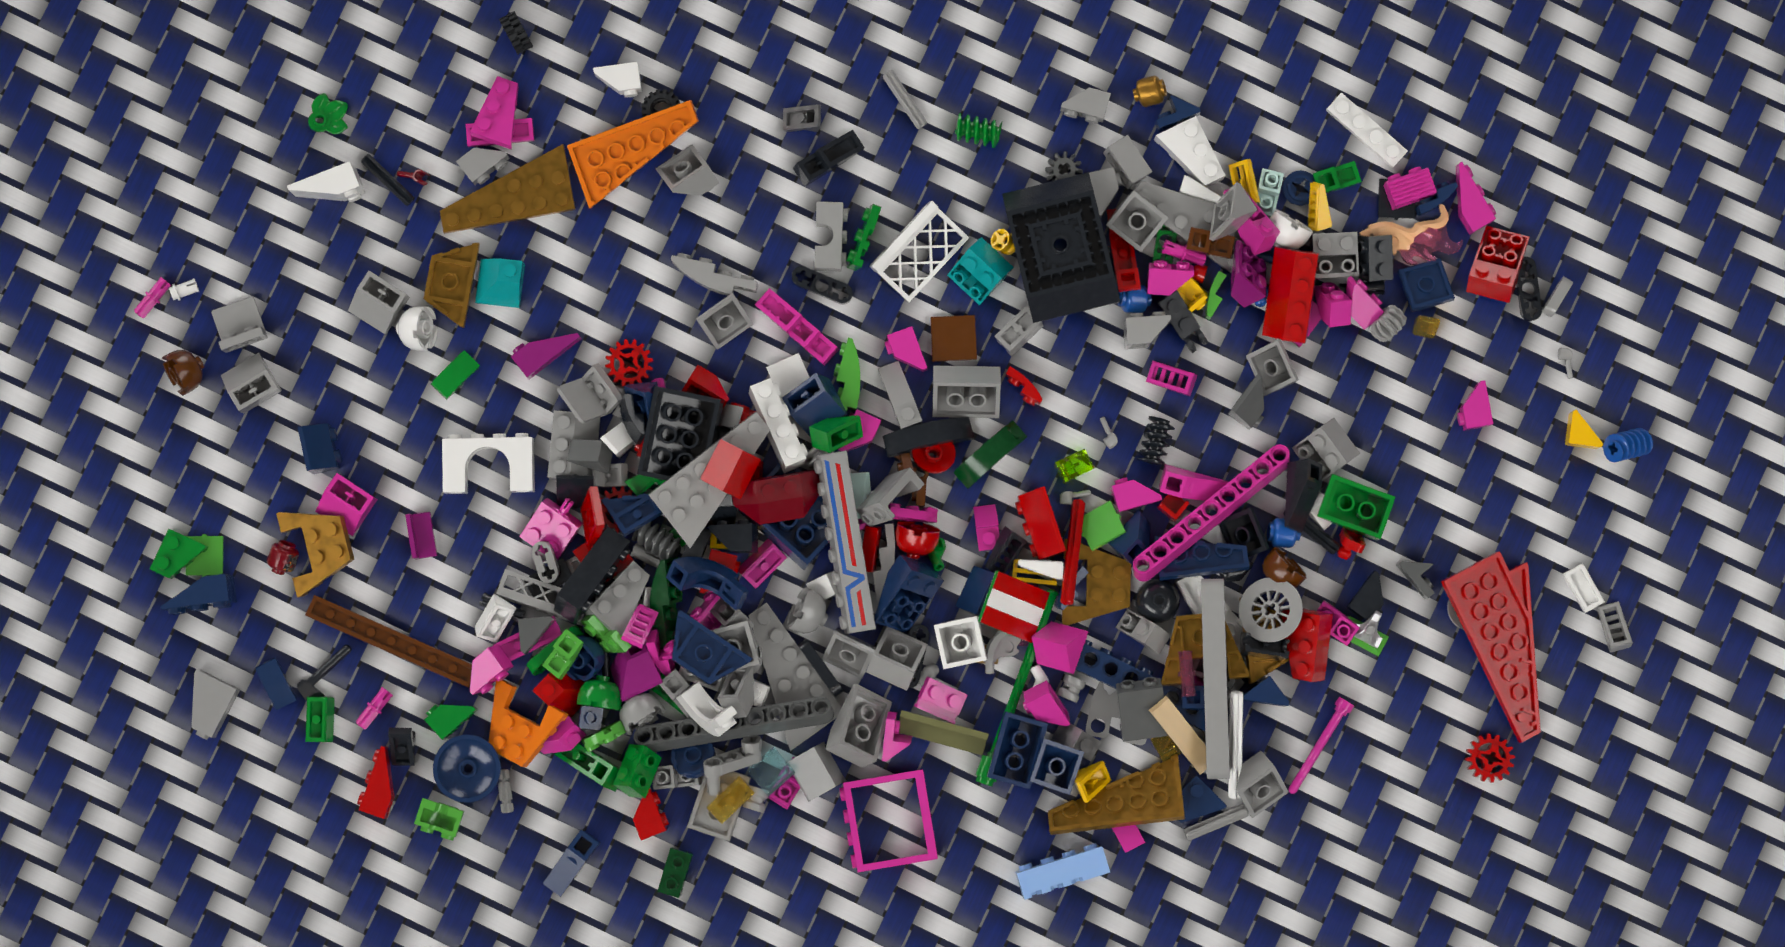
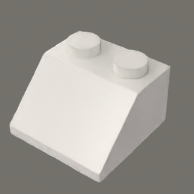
(960, 642)

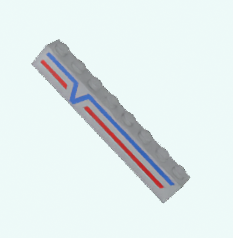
(845, 542)

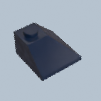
(1056, 766)

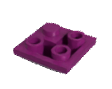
(1247, 276)
(634, 672)

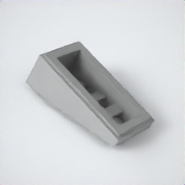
(1627, 642)

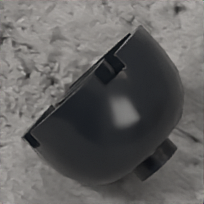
(1157, 600)

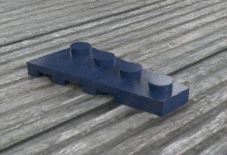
(1205, 560)

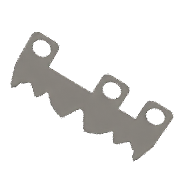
(1106, 706)

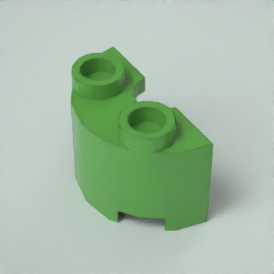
(439, 817)

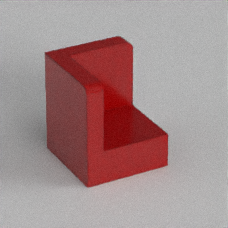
(1173, 506)

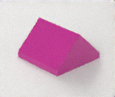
(1059, 646)

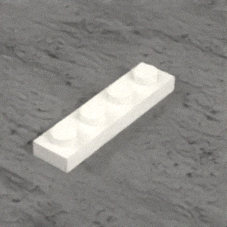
(1366, 130)

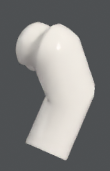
(1038, 674)

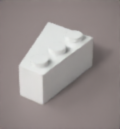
(1192, 151)

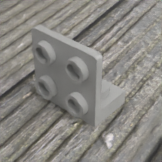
(239, 324)

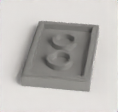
(703, 820)

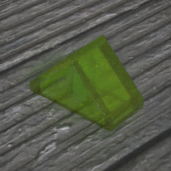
(1074, 466)

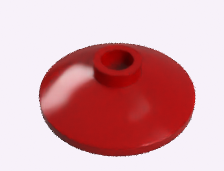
(943, 460)

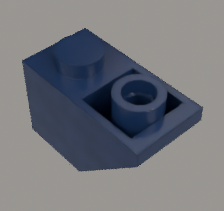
(1134, 540)

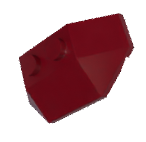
(779, 497)

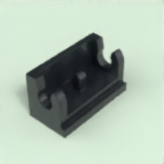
(1270, 650)

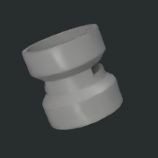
(1071, 688)
(756, 801)

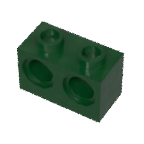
(675, 872)

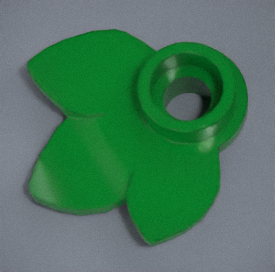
(330, 112)

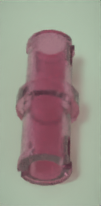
(1187, 673)

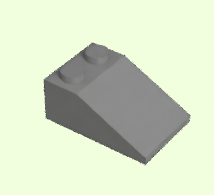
(859, 727)

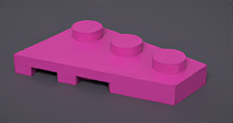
(497, 114)

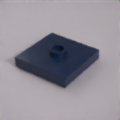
(1426, 285)

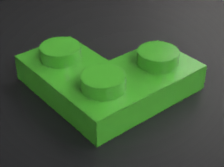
(609, 639)

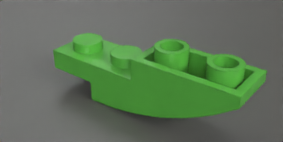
(849, 375)

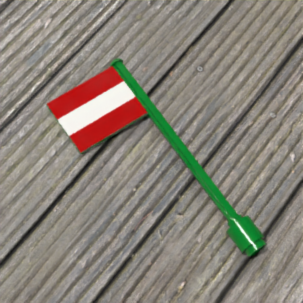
(1021, 612)

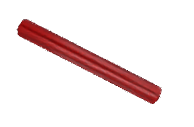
(1072, 552)

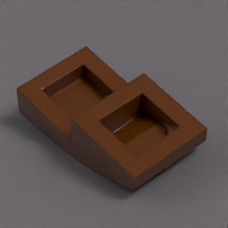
(1199, 242)

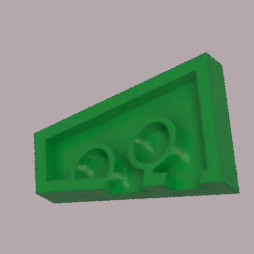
(870, 219)

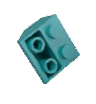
(980, 270)

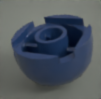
(589, 660)

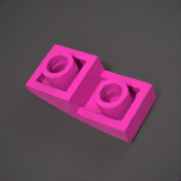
(1342, 627)
(786, 792)

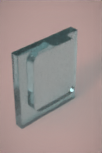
(771, 771)

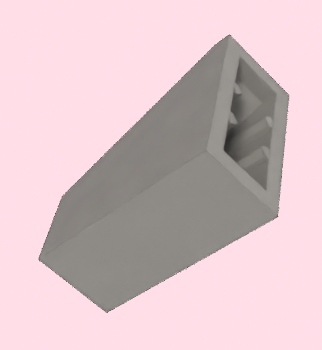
(210, 703)

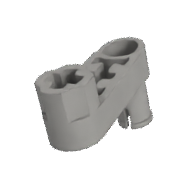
(730, 761)

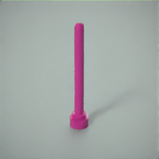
(1342, 708)

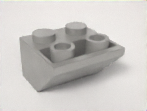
(1336, 254)
(377, 302)
(1142, 331)
(250, 383)
(1327, 446)

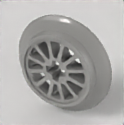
(1249, 600)

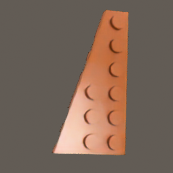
(618, 153)

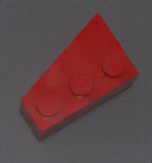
(1310, 645)

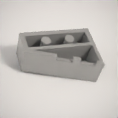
(620, 599)

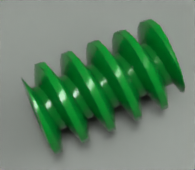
(977, 130)

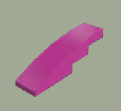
(796, 326)

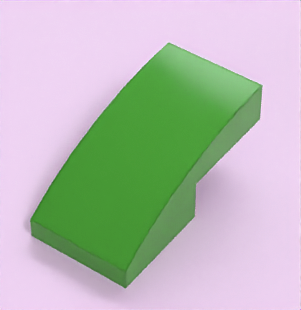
(1213, 300)
(564, 654)

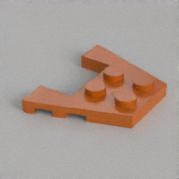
(515, 735)

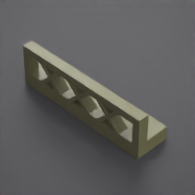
(942, 732)

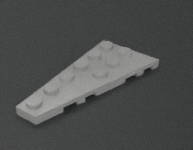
(789, 671)

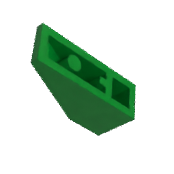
(591, 765)

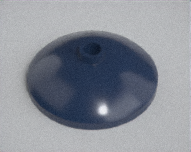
(450, 768)

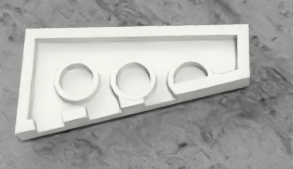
(1191, 591)

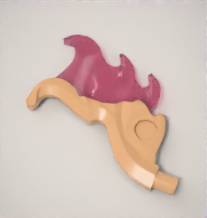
(1419, 240)

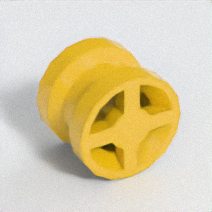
(998, 242)

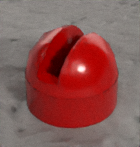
(1200, 273)

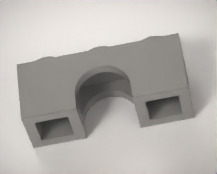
(832, 217)

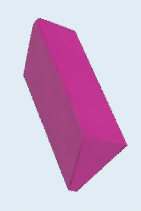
(762, 564)

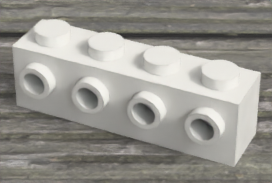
(782, 433)

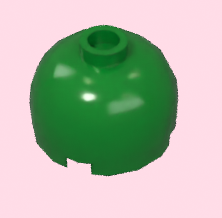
(600, 694)

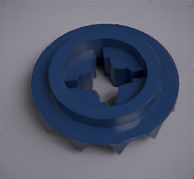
(1289, 190)

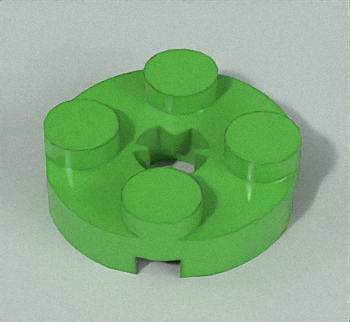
(605, 736)

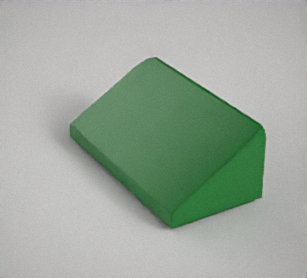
(320, 719)

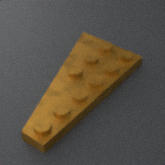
(525, 193)

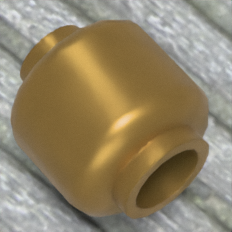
(1150, 91)

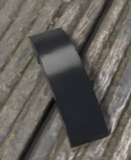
(928, 434)

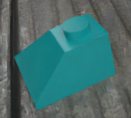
(500, 282)

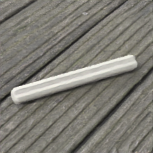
(1235, 741)

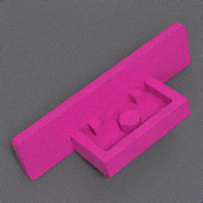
(703, 616)

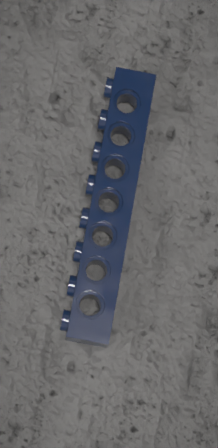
(1124, 666)

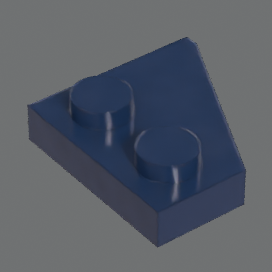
(1199, 800)

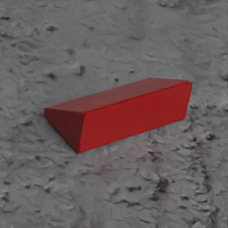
(871, 546)

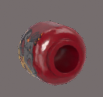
(282, 557)

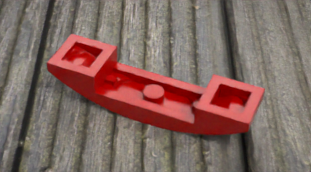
(1123, 261)

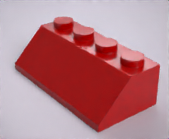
(1290, 294)

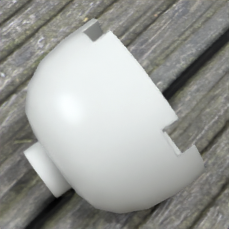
(1292, 232)
(417, 329)

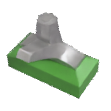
(1368, 636)

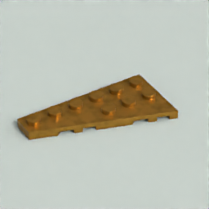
(1132, 800)

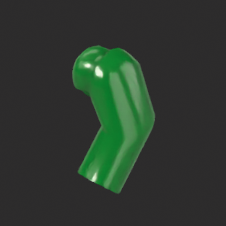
(936, 555)

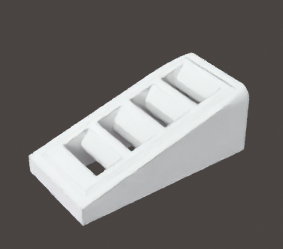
(1195, 189)
(1048, 568)

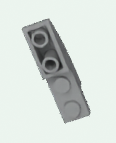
(704, 274)

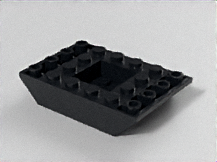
(1066, 279)

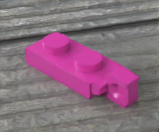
(913, 514)

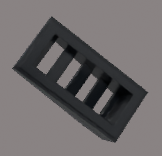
(1016, 545)

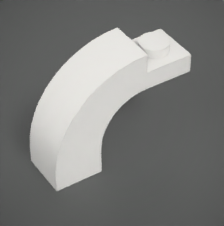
(706, 711)

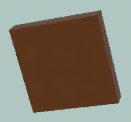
(953, 338)

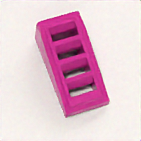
(1169, 385)
(641, 625)

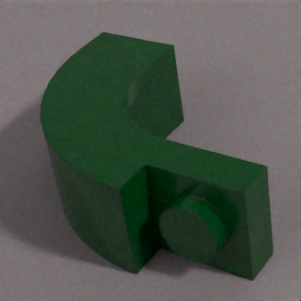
(990, 454)

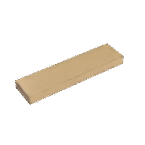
(1180, 733)

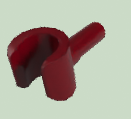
(416, 176)

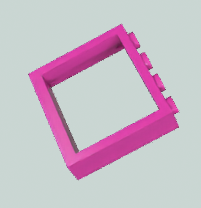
(853, 837)

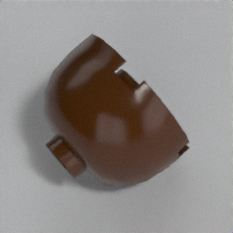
(183, 370)
(1282, 569)

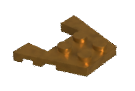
(326, 546)
(1106, 586)
(1188, 637)

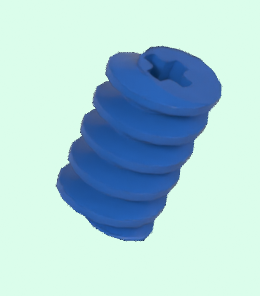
(1627, 445)

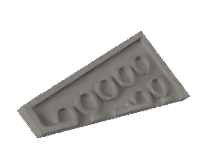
(1183, 214)
(689, 500)

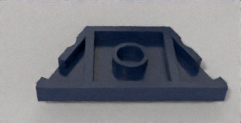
(704, 651)

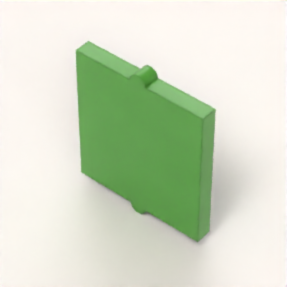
(1102, 525)
(211, 560)

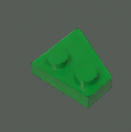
(175, 553)

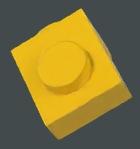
(1193, 295)

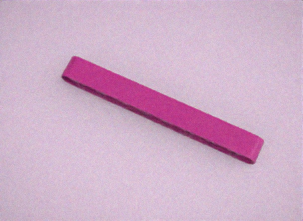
(1206, 521)

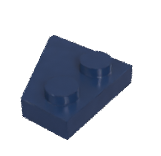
(631, 511)

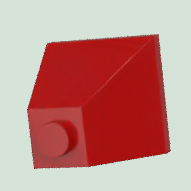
(705, 383)
(560, 692)

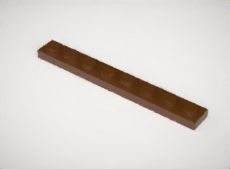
(390, 640)

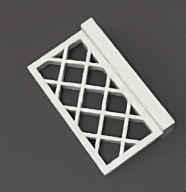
(902, 241)

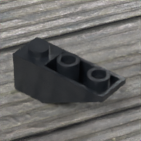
(1302, 488)

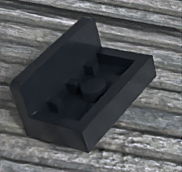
(1375, 257)

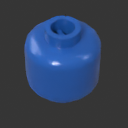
(1135, 301)
(1280, 535)

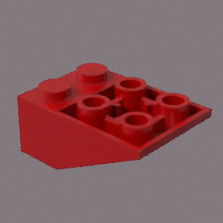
(1497, 264)

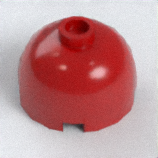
(916, 539)

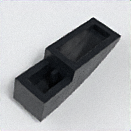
(828, 158)

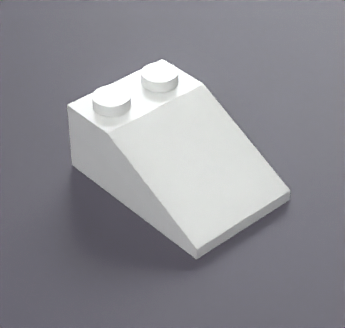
(337, 184)

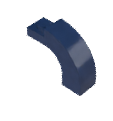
(709, 575)

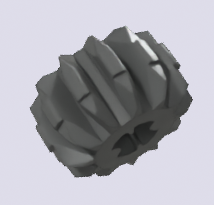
(1062, 162)

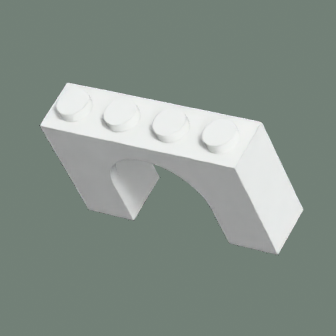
(459, 451)

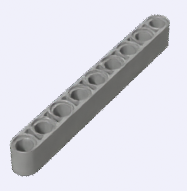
(1215, 678)

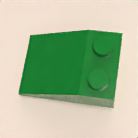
(1356, 507)

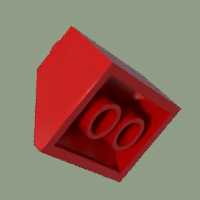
(1040, 524)

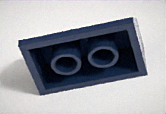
(1016, 749)

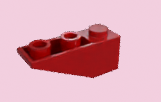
(379, 791)

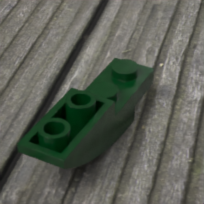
(663, 600)

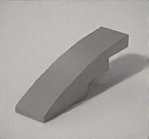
(887, 558)

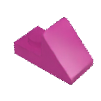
(986, 526)
(893, 740)

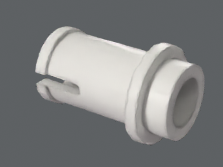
(183, 289)

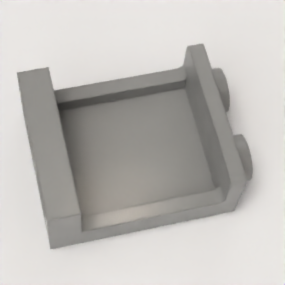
(875, 507)

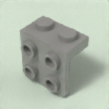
(591, 395)

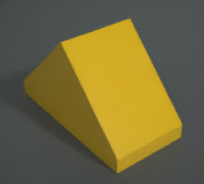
(1580, 433)
(1092, 780)

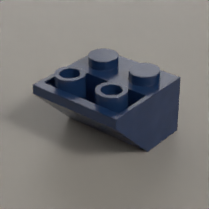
(814, 402)

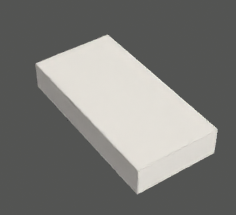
(1583, 588)

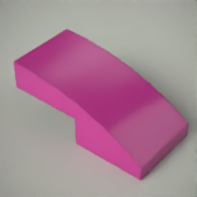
(652, 643)
(1128, 837)

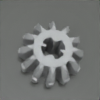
(1388, 323)

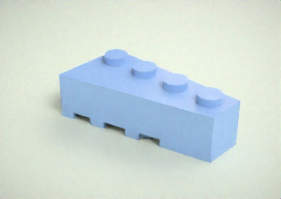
(1062, 871)

